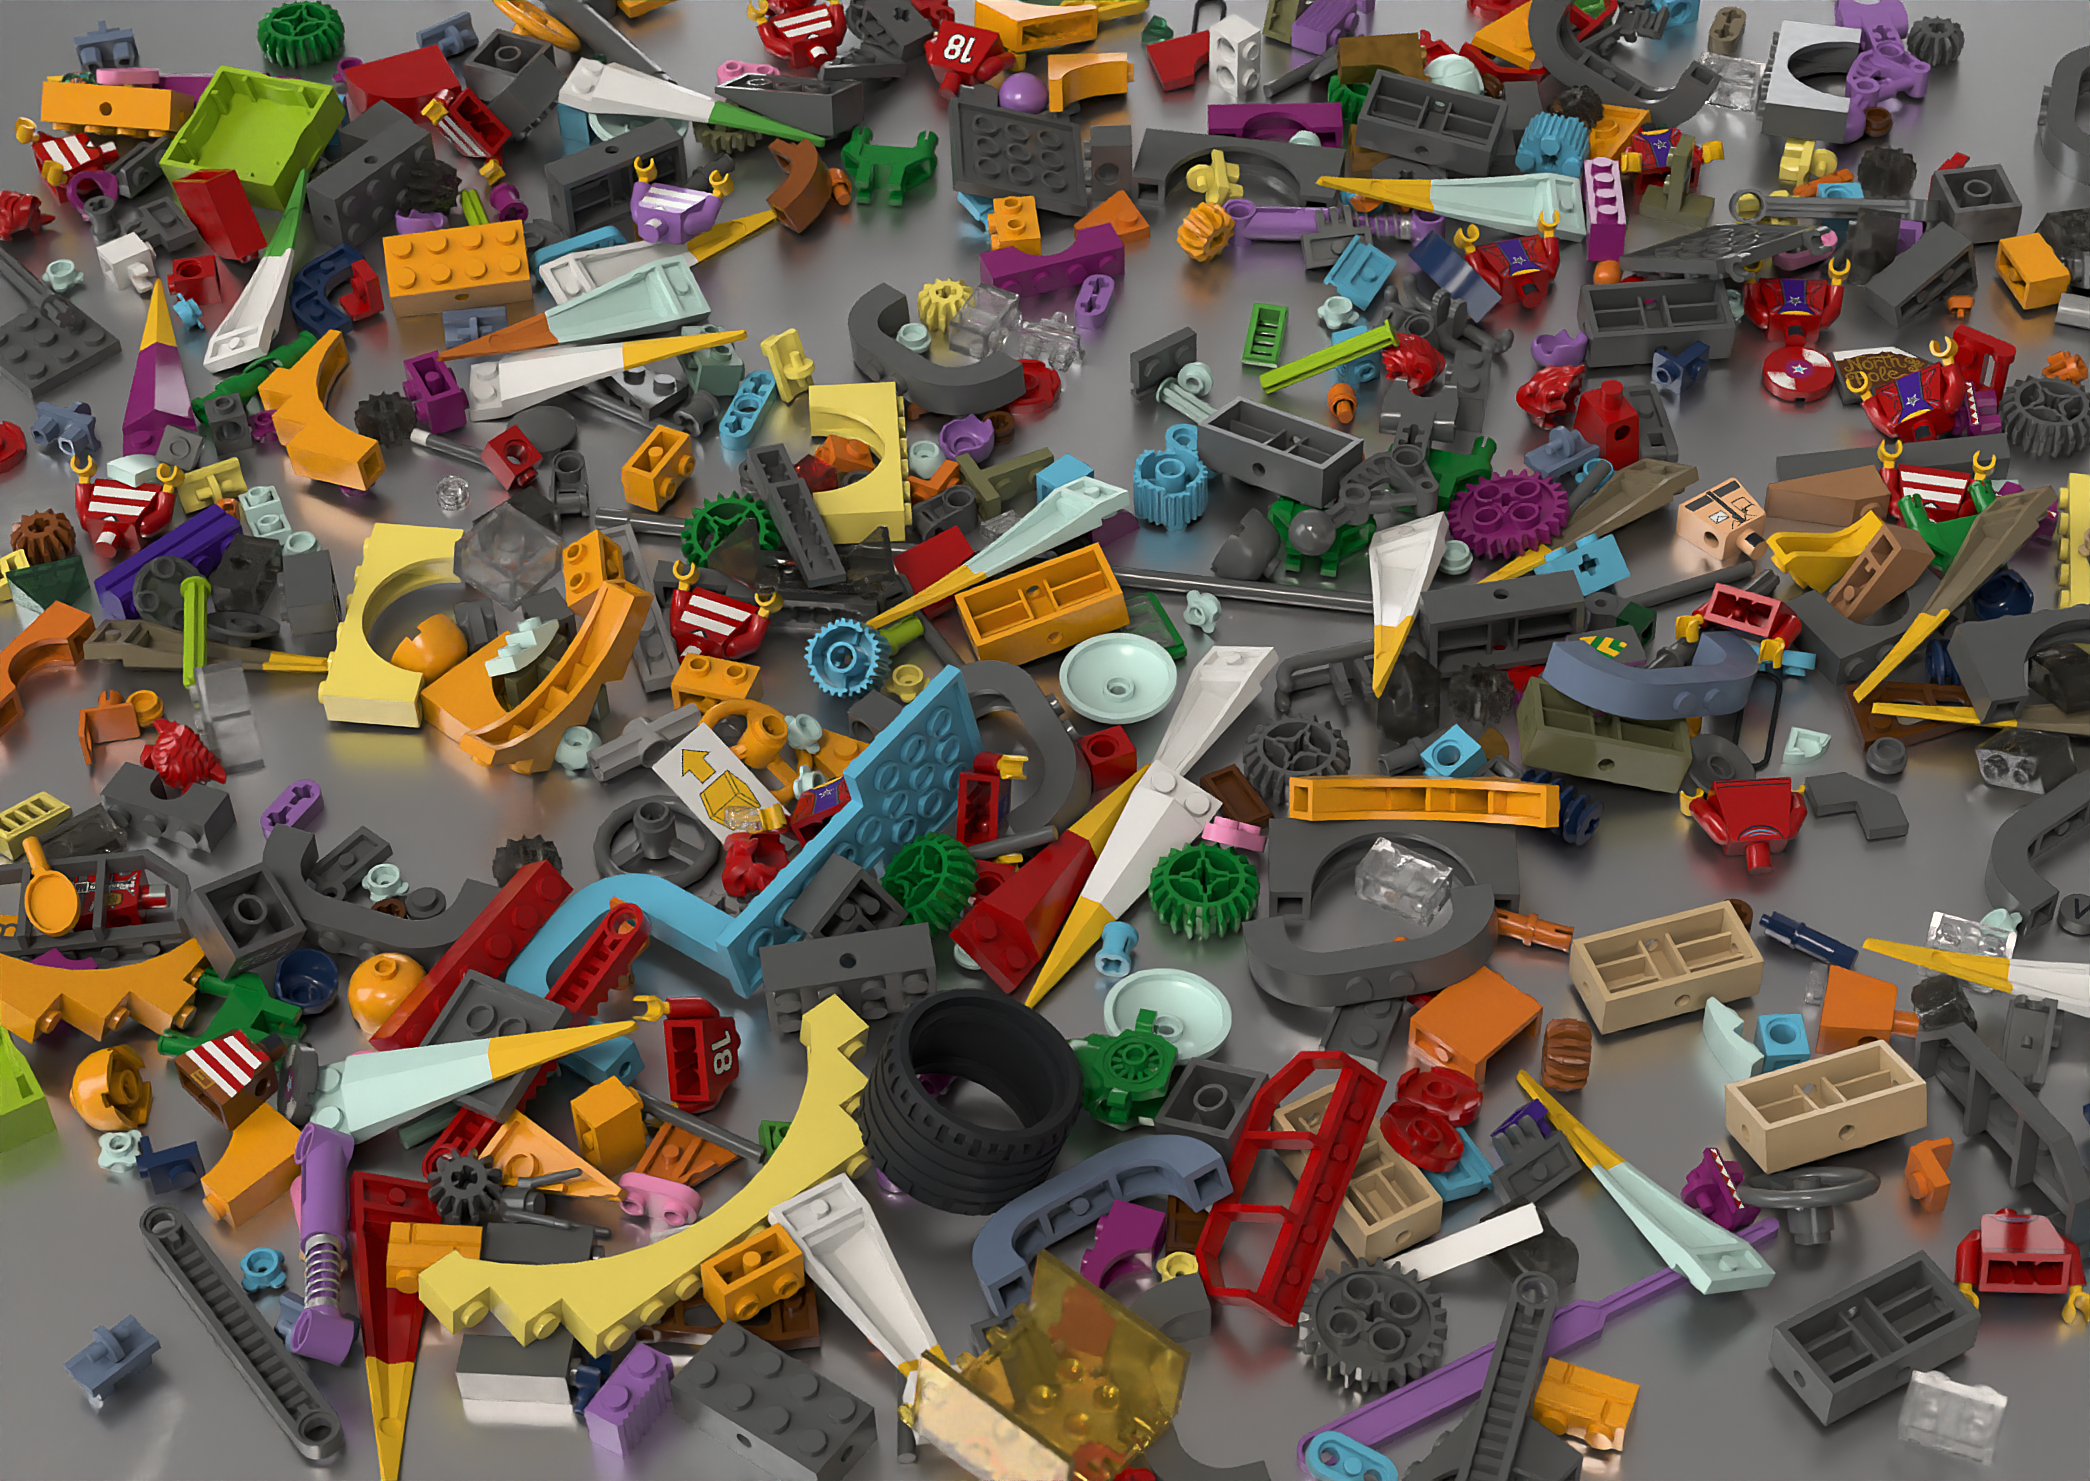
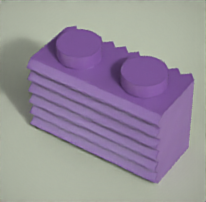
(1324, 24)
(630, 1400)

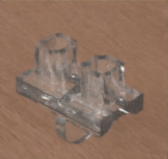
(1050, 337)

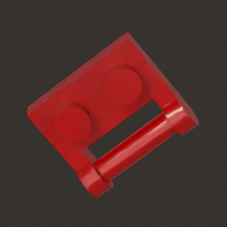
(1974, 355)

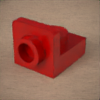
(366, 293)

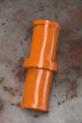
(1534, 930)

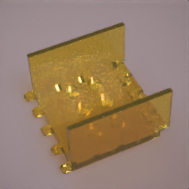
(1058, 1393)

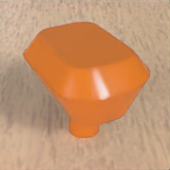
(1960, 304)
(230, 506)

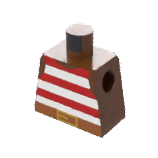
(231, 1075)

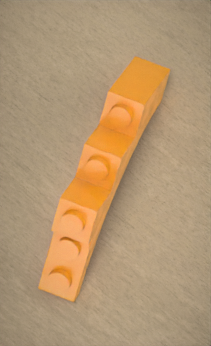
(313, 439)
(597, 655)
(1424, 798)
(100, 1000)

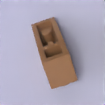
(1829, 498)
(1881, 572)

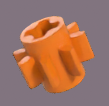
(2066, 367)

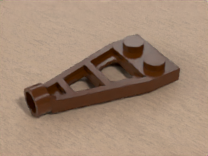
(1874, 726)
(791, 1322)

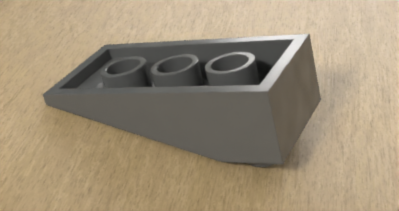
(799, 101)

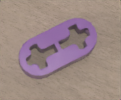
(1089, 299)
(289, 810)

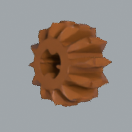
(43, 537)
(1566, 1054)

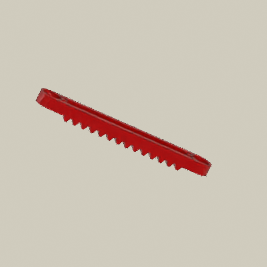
(580, 990)

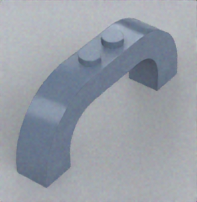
(1712, 685)
(1081, 1195)

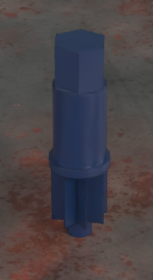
(1808, 940)

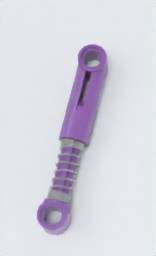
(1289, 223)
(323, 1161)

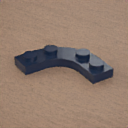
(313, 286)

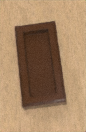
(1238, 797)

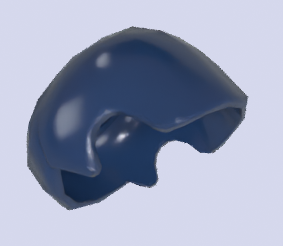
(2003, 595)
(306, 980)

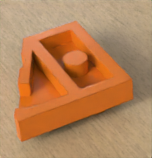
(1121, 214)
(683, 1157)

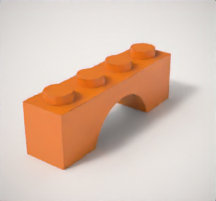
(49, 641)

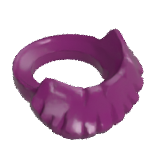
(106, 181)

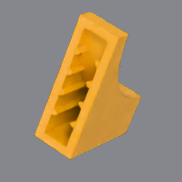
(1036, 26)
(1085, 76)
(466, 694)
(253, 1168)

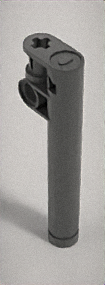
(591, 24)

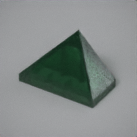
(45, 583)

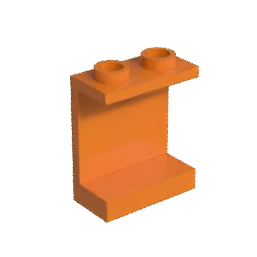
(1473, 1022)

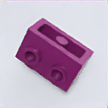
(435, 393)

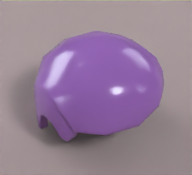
(1024, 94)
(420, 222)
(1559, 349)
(969, 437)

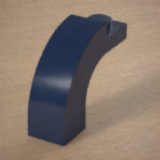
(1454, 275)

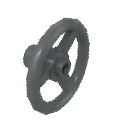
(655, 839)
(1809, 1196)

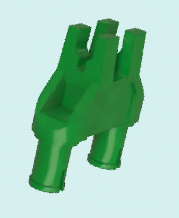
(888, 166)
(1457, 470)
(1947, 536)
(1347, 541)
(245, 1008)

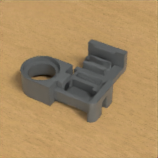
(1641, 20)

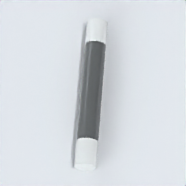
(447, 446)

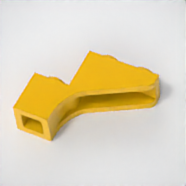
(1822, 557)

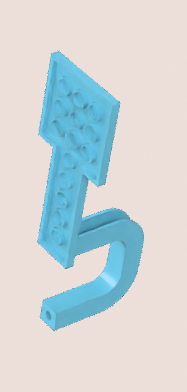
(897, 790)

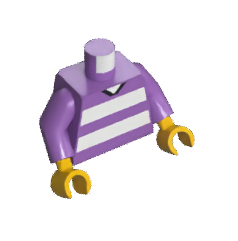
(674, 212)

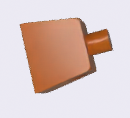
(1859, 1012)

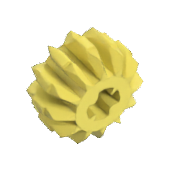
(941, 302)

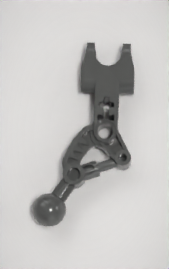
(1416, 424)

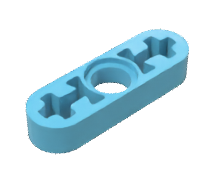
(598, 237)
(746, 397)

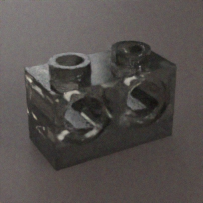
(1534, 1252)

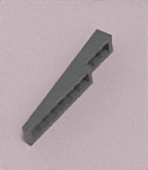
(1944, 454)
(795, 514)
(798, 608)

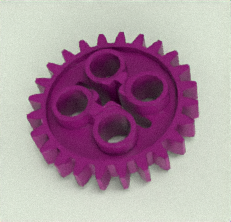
(1508, 513)

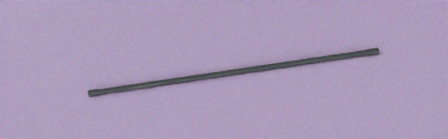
(1125, 576)

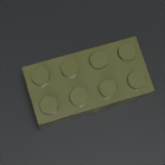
(1568, 739)

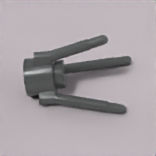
(528, 1205)

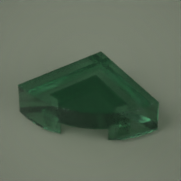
(1157, 31)

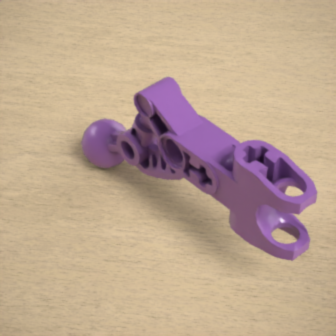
(1883, 63)

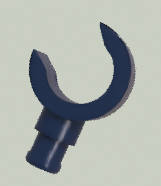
(591, 1379)

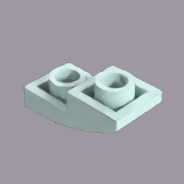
(136, 470)
(265, 514)
(523, 646)
(1724, 1036)

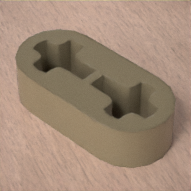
(1723, 29)

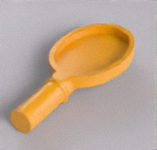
(50, 896)

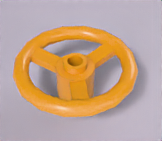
(538, 24)
(761, 741)

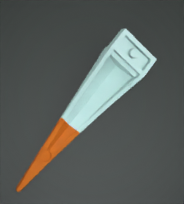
(638, 303)

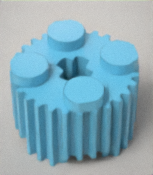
(1553, 146)
(1170, 487)
(868, 665)

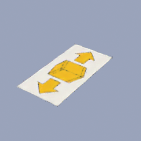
(712, 778)

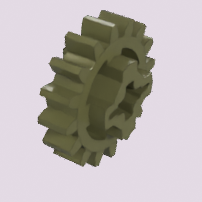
(725, 137)

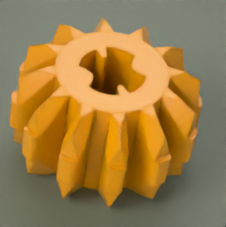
(1205, 231)

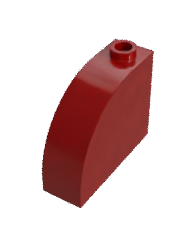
(403, 81)
(221, 213)

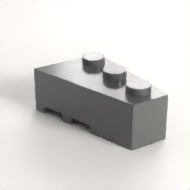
(1922, 276)

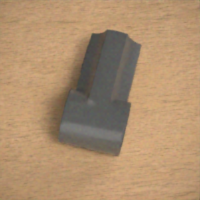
(477, 622)

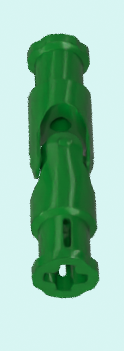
(247, 383)

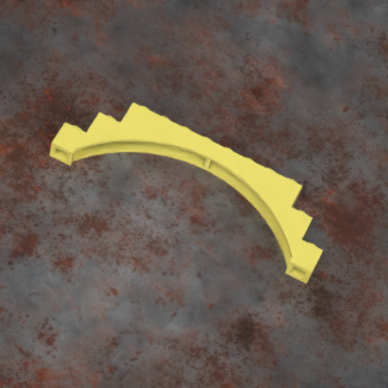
(618, 1294)

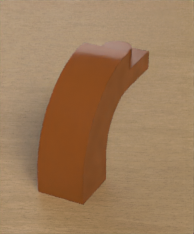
(805, 189)

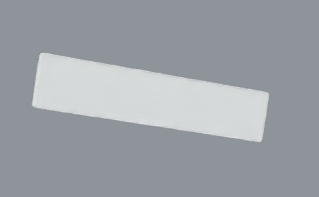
(1470, 1243)

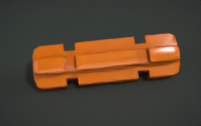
(1840, 176)

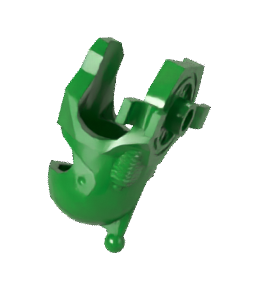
(1126, 1073)

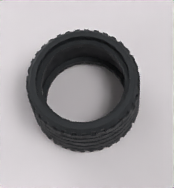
(994, 1045)

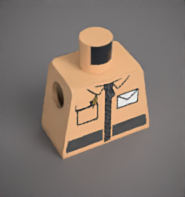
(1724, 522)

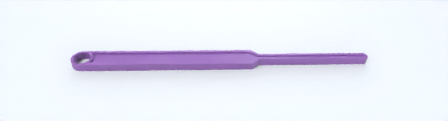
(1463, 1379)

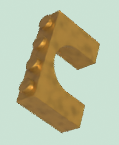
(1358, 62)

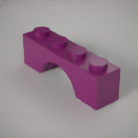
(1277, 121)
(1605, 209)
(1093, 252)
(1125, 1245)

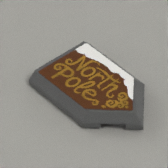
(1879, 364)

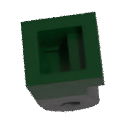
(1612, 611)

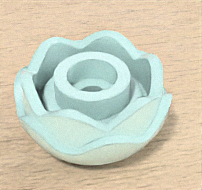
(924, 459)
(574, 745)

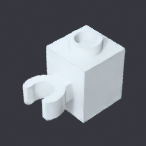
(128, 262)

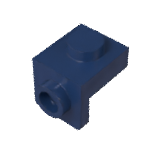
(1681, 371)
(170, 1168)

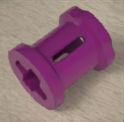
(506, 200)

